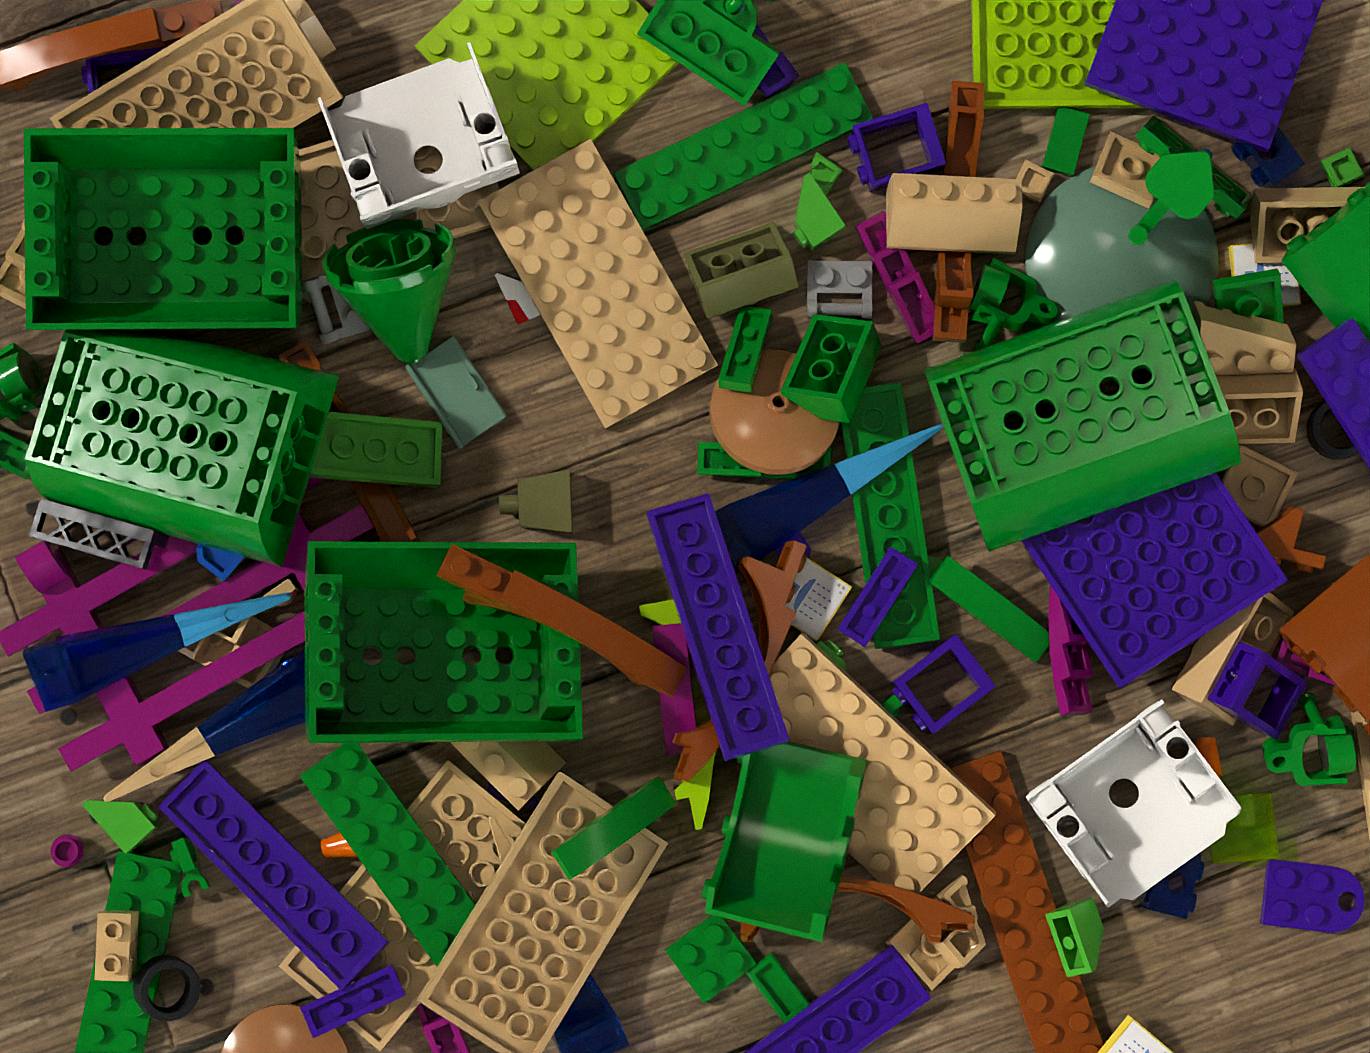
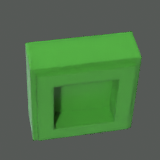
(1342, 168)

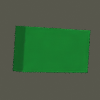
(1065, 141)
(778, 987)

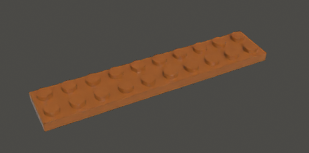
(1016, 905)

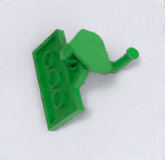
(713, 42)
(1183, 181)

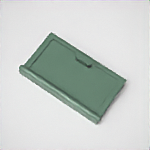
(452, 393)

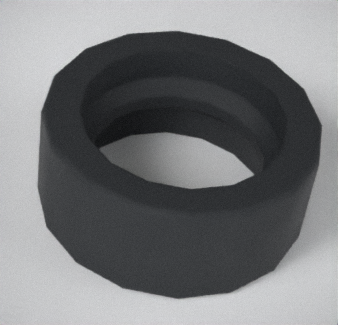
(1317, 441)
(187, 1000)

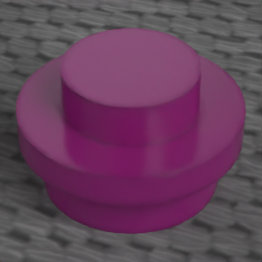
(67, 850)

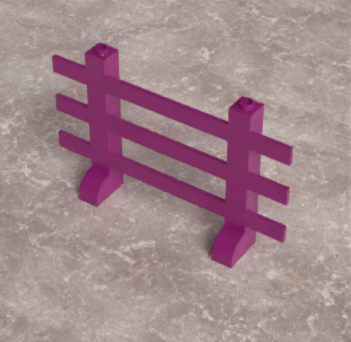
(72, 610)

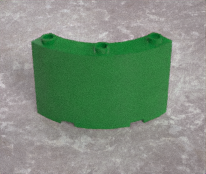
(1335, 262)
(786, 839)

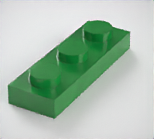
(745, 349)

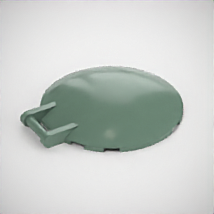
(1084, 254)

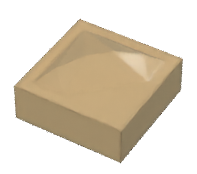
(287, 586)

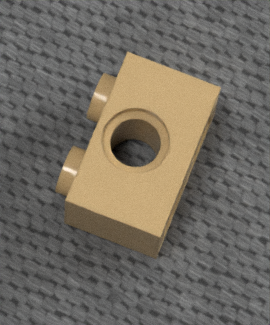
(116, 945)

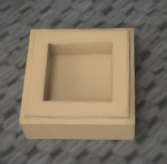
(1034, 181)

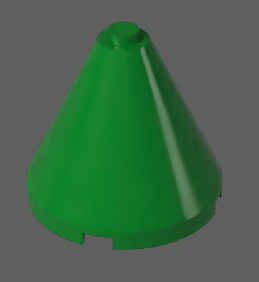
(395, 281)

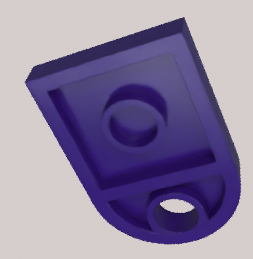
(1308, 896)

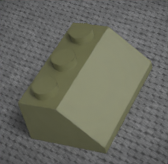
(741, 270)

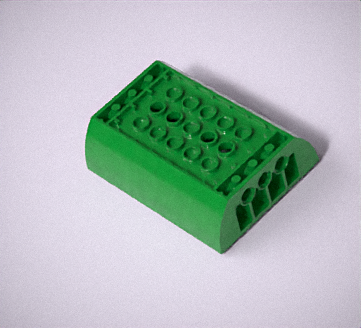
(170, 188)
(1095, 445)
(148, 473)
(393, 601)

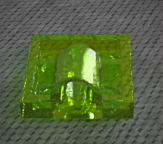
(1250, 833)

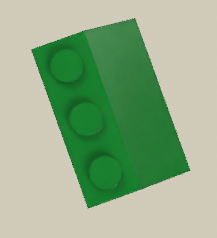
(832, 366)

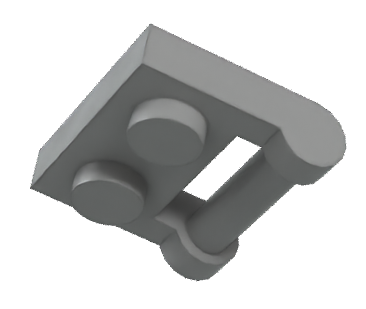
(839, 279)
(350, 321)

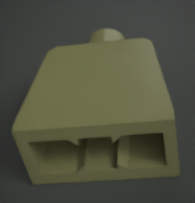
(542, 503)

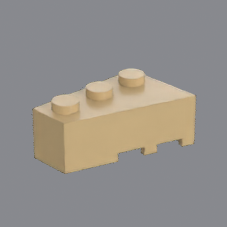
(1244, 343)

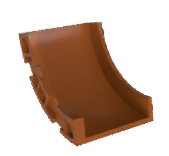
(1335, 637)

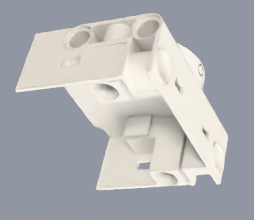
(432, 107)
(1175, 818)

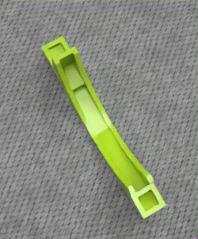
(699, 786)

